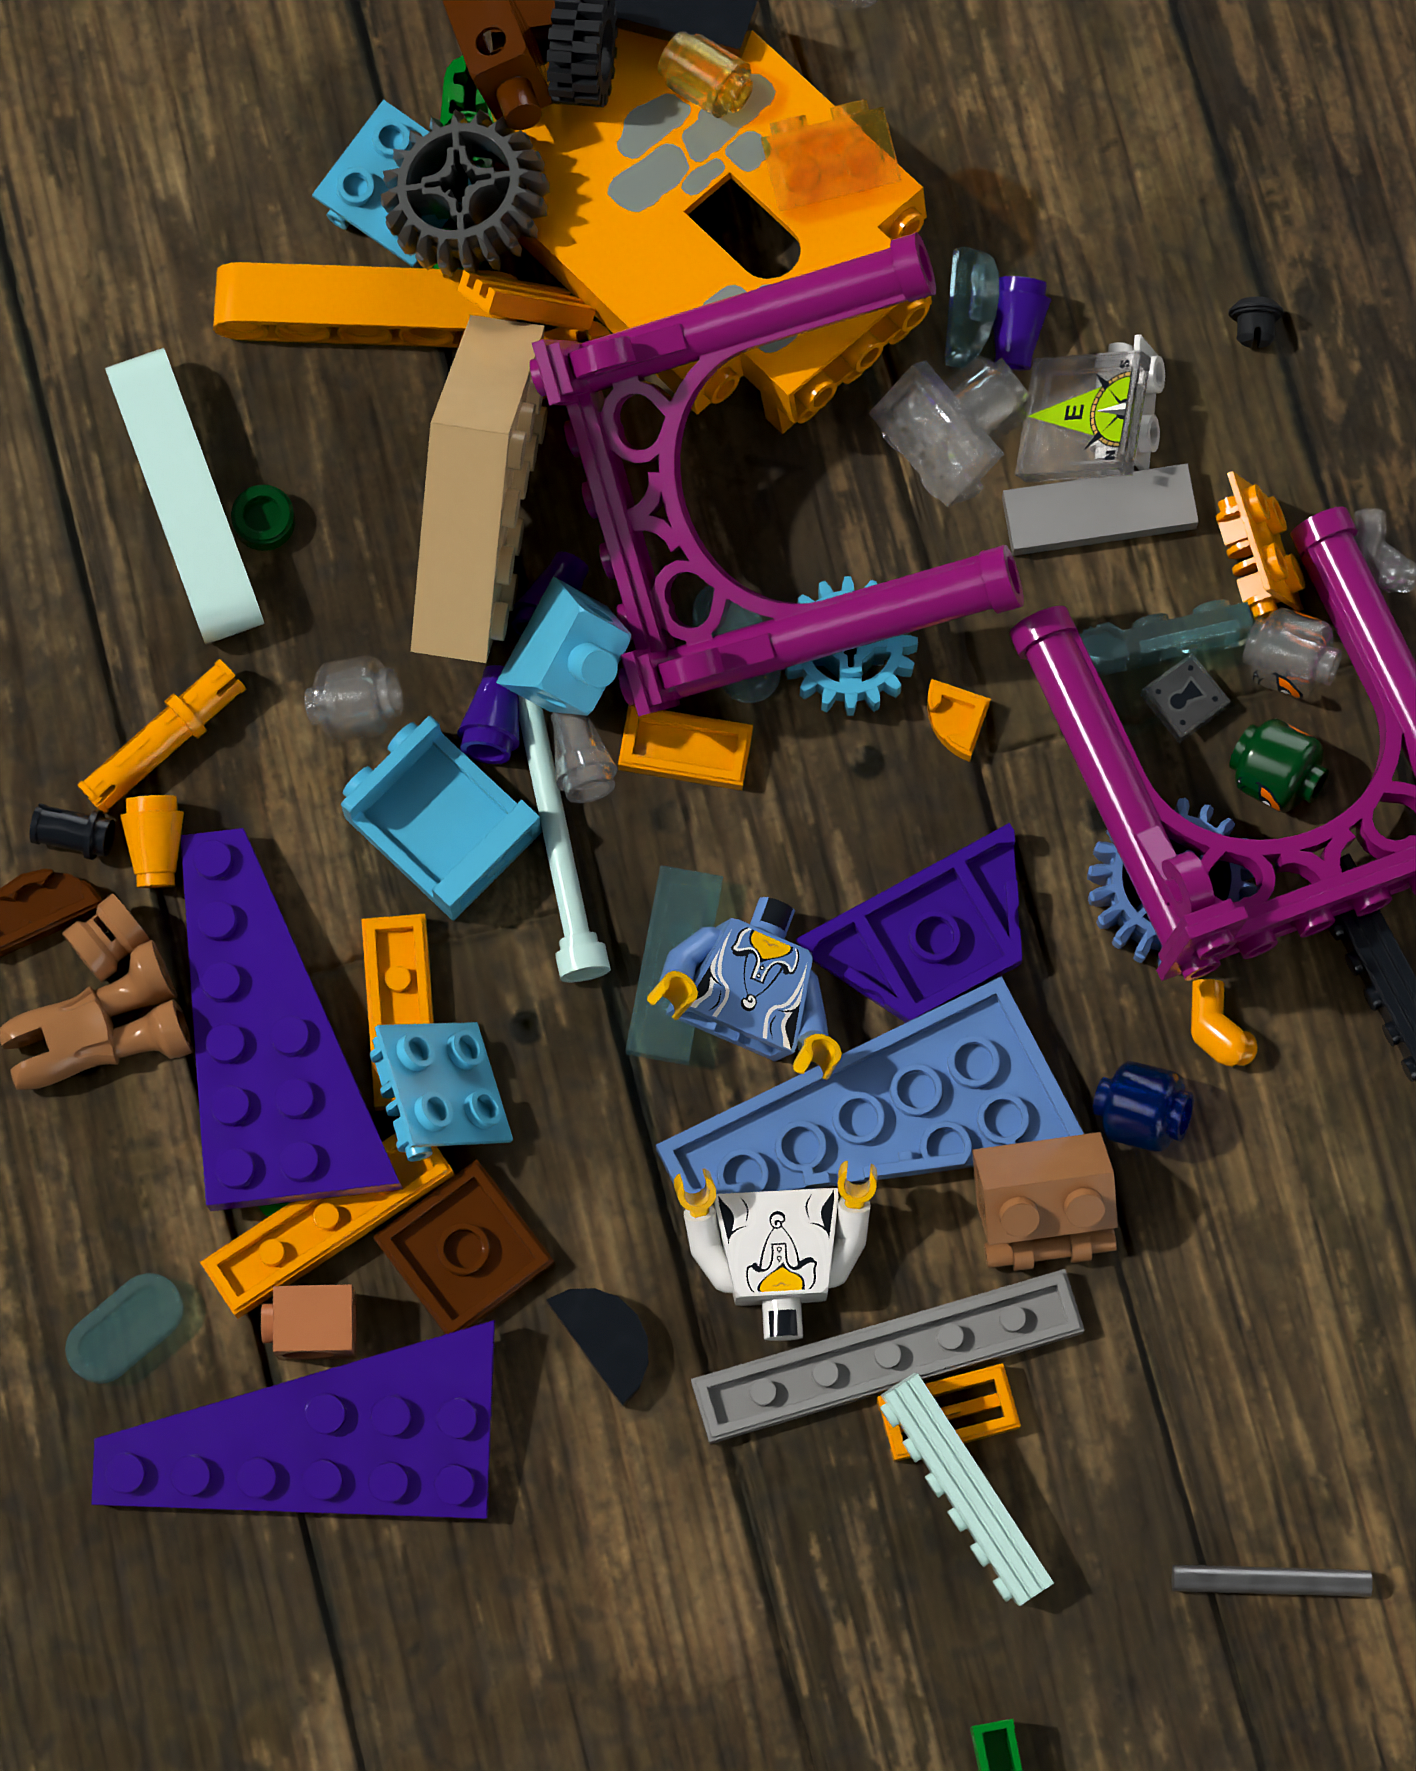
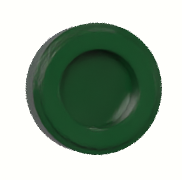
(263, 517)

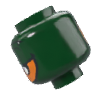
(1279, 765)

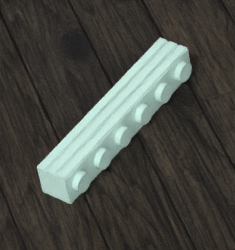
(966, 1488)

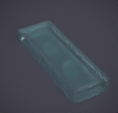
(680, 908)

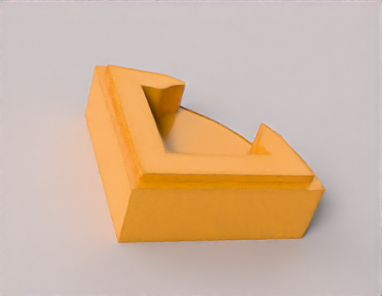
(956, 717)

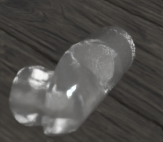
(1388, 566)

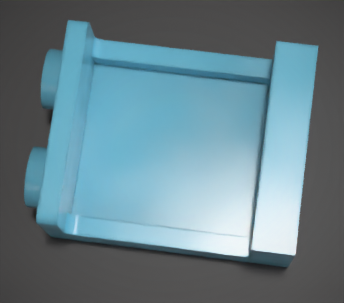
(438, 817)

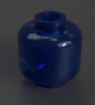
(1144, 1106)

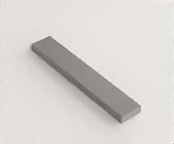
(885, 1354)

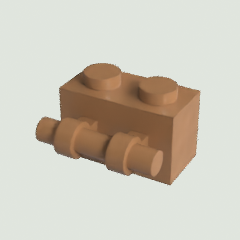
(1046, 1200)

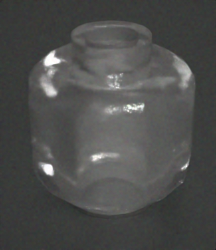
(991, 395)
(354, 698)

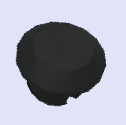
(1256, 319)

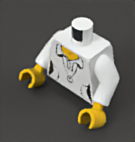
(778, 1244)

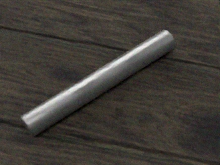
(1271, 1580)

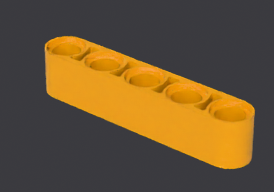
(342, 304)

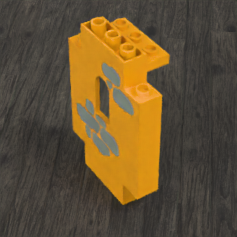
(632, 252)

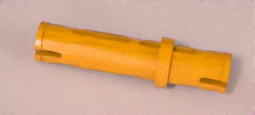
(162, 736)

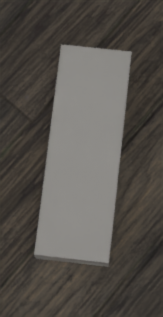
(1100, 509)

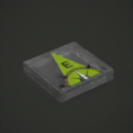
(1083, 416)

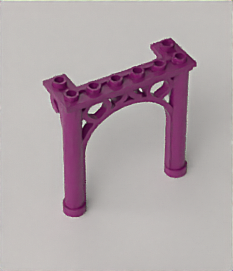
(712, 335)
(1175, 888)

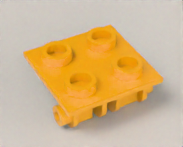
(1252, 527)

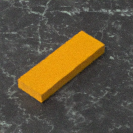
(396, 978)

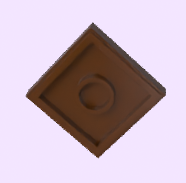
(463, 1249)

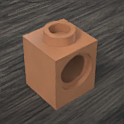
(311, 1322)

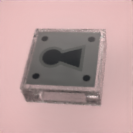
(1185, 698)

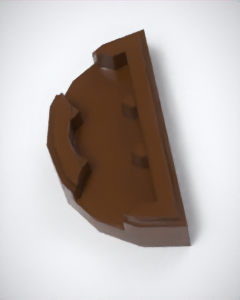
(40, 905)

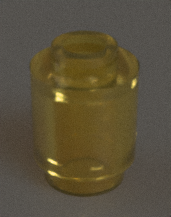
(706, 74)

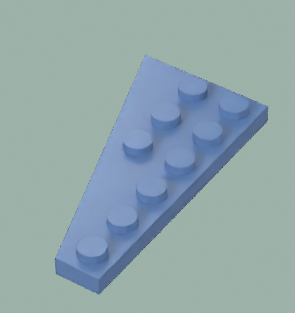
(896, 1102)

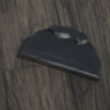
(608, 1337)

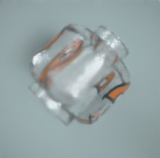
(1291, 653)

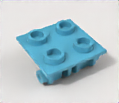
(357, 177)
(439, 1086)

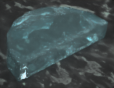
(971, 304)

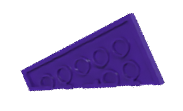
(270, 1073)
(355, 1439)

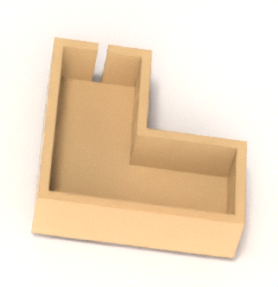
(475, 475)

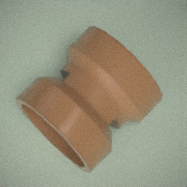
(94, 946)

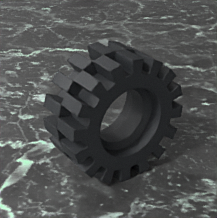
(582, 52)

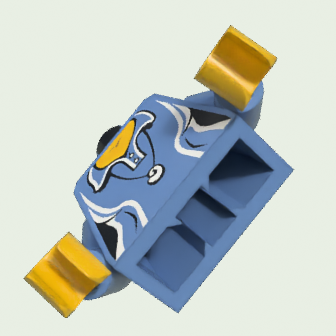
(751, 988)

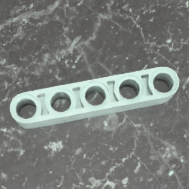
(184, 496)

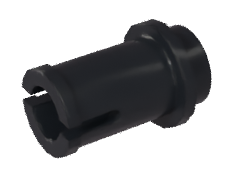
(73, 830)

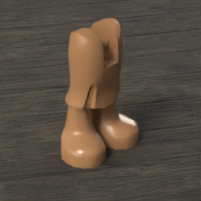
(83, 1032)

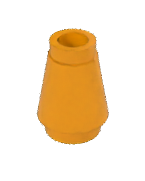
(153, 838)

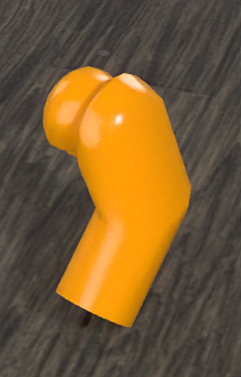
(1215, 1031)

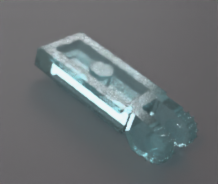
(1161, 639)

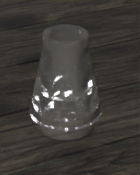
(581, 759)

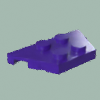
(930, 932)

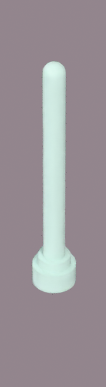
(580, 953)

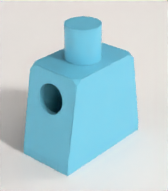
(566, 652)

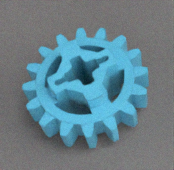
(850, 685)

